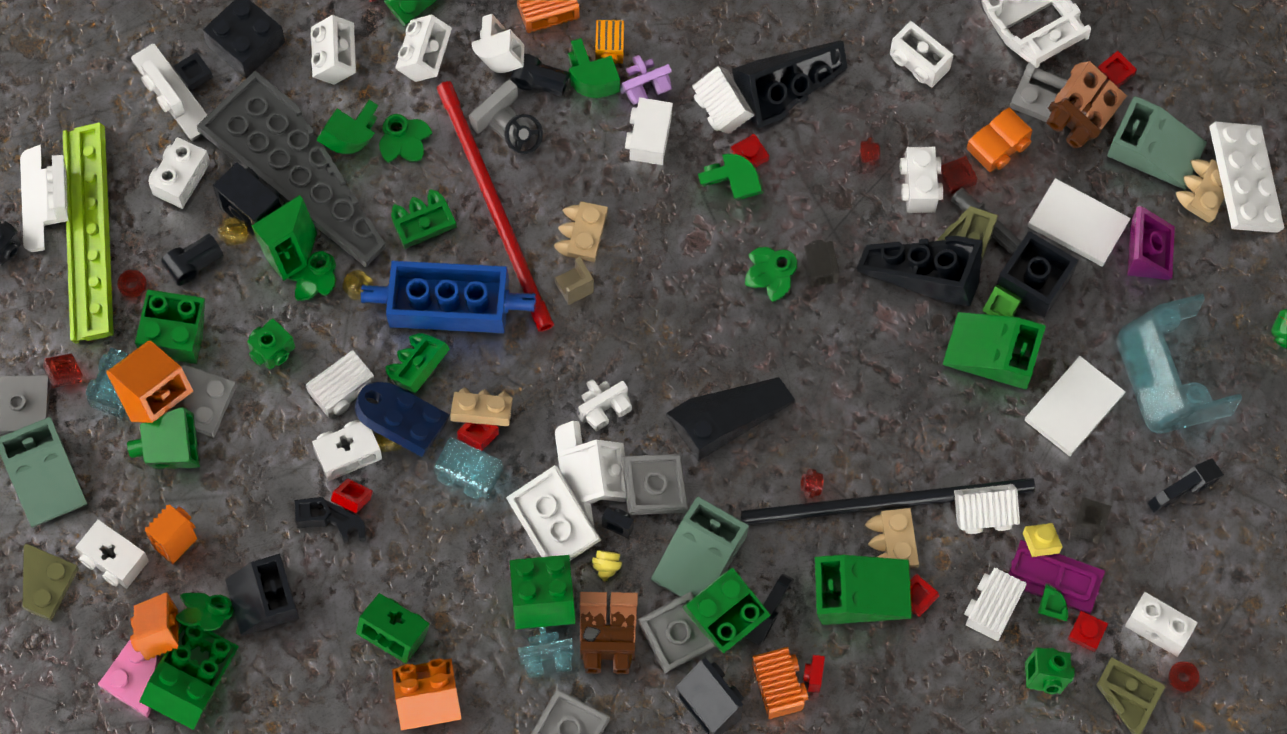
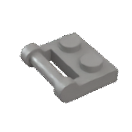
(1034, 99)

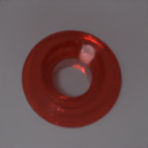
(870, 151)
(131, 276)
(812, 483)
(1187, 668)

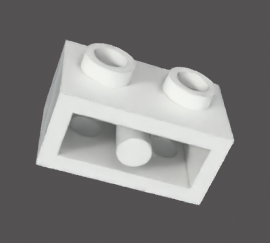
(423, 48)
(333, 50)
(921, 54)
(179, 172)
(921, 183)

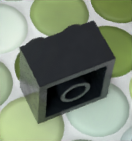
(244, 36)
(245, 197)
(1037, 273)

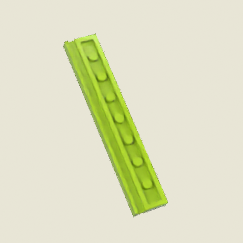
(88, 234)

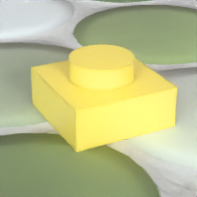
(1042, 539)

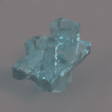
(543, 648)

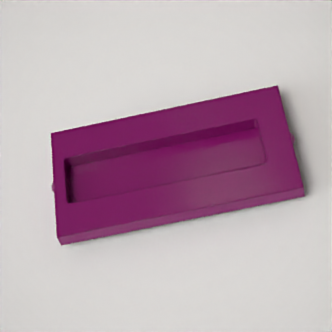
(1073, 578)

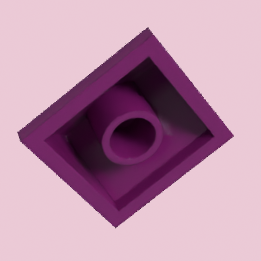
(1150, 246)

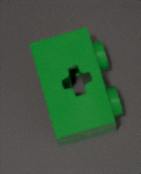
(392, 628)

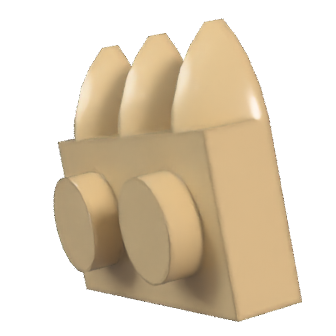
(1206, 190)
(584, 232)
(481, 407)
(897, 535)

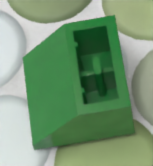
(287, 237)
(173, 324)
(726, 610)

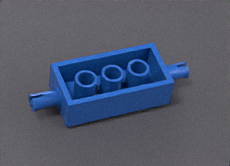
(448, 297)

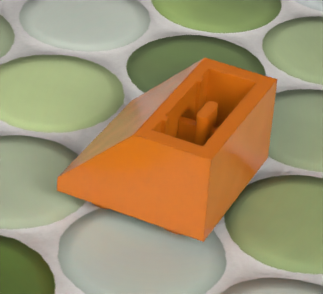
(149, 383)
(426, 694)

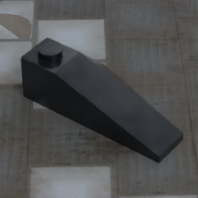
(784, 80)
(937, 269)
(722, 416)

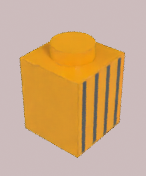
(610, 40)

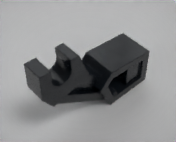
(1194, 480)
(333, 514)
(775, 597)

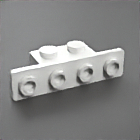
(170, 89)

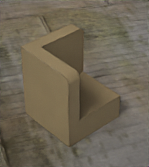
(575, 283)

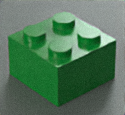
(542, 592)

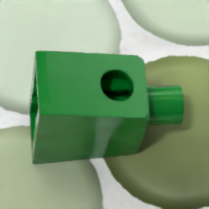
(168, 441)

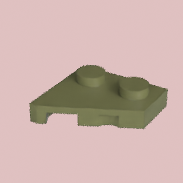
(973, 224)
(45, 581)
(1130, 694)

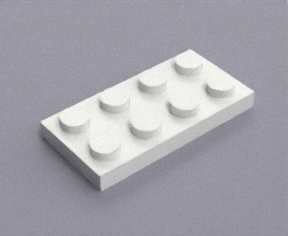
(1246, 177)

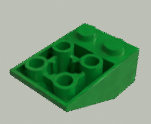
(995, 347)
(862, 589)
(189, 675)

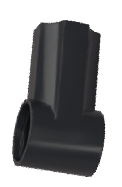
(540, 76)
(186, 262)

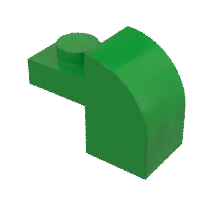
(592, 78)
(346, 134)
(739, 171)

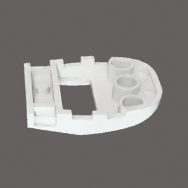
(1045, 41)

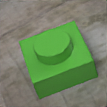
(1002, 302)

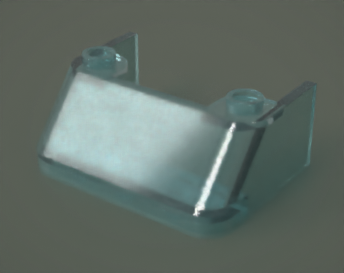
(1153, 375)

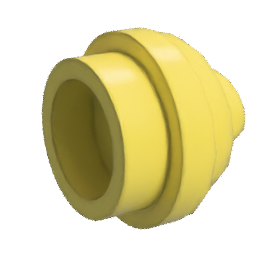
(606, 563)

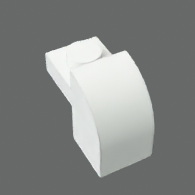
(498, 47)

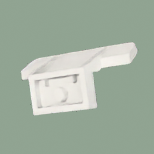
(42, 196)
(590, 468)

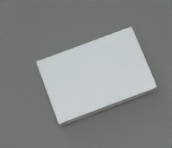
(1078, 222)
(1074, 406)
(553, 516)

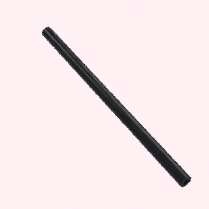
(870, 503)

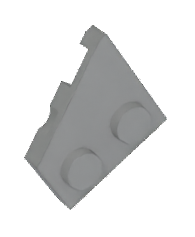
(208, 400)

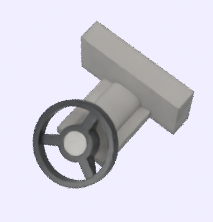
(504, 120)

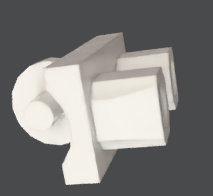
(601, 398)

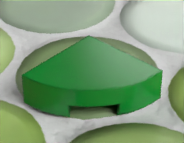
(1053, 603)

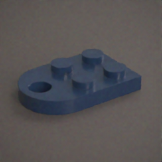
(400, 416)

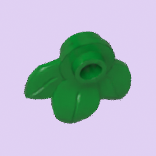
(404, 142)
(768, 274)
(315, 279)
(205, 610)

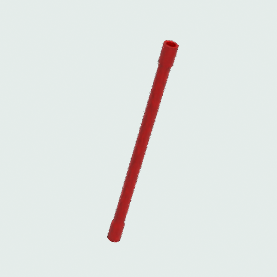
(452, 105)

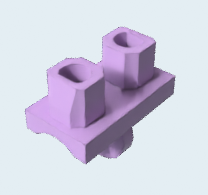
(658, 78)

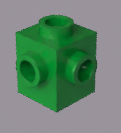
(270, 344)
(1049, 670)

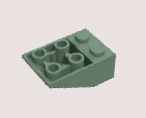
(1156, 143)
(41, 472)
(700, 549)

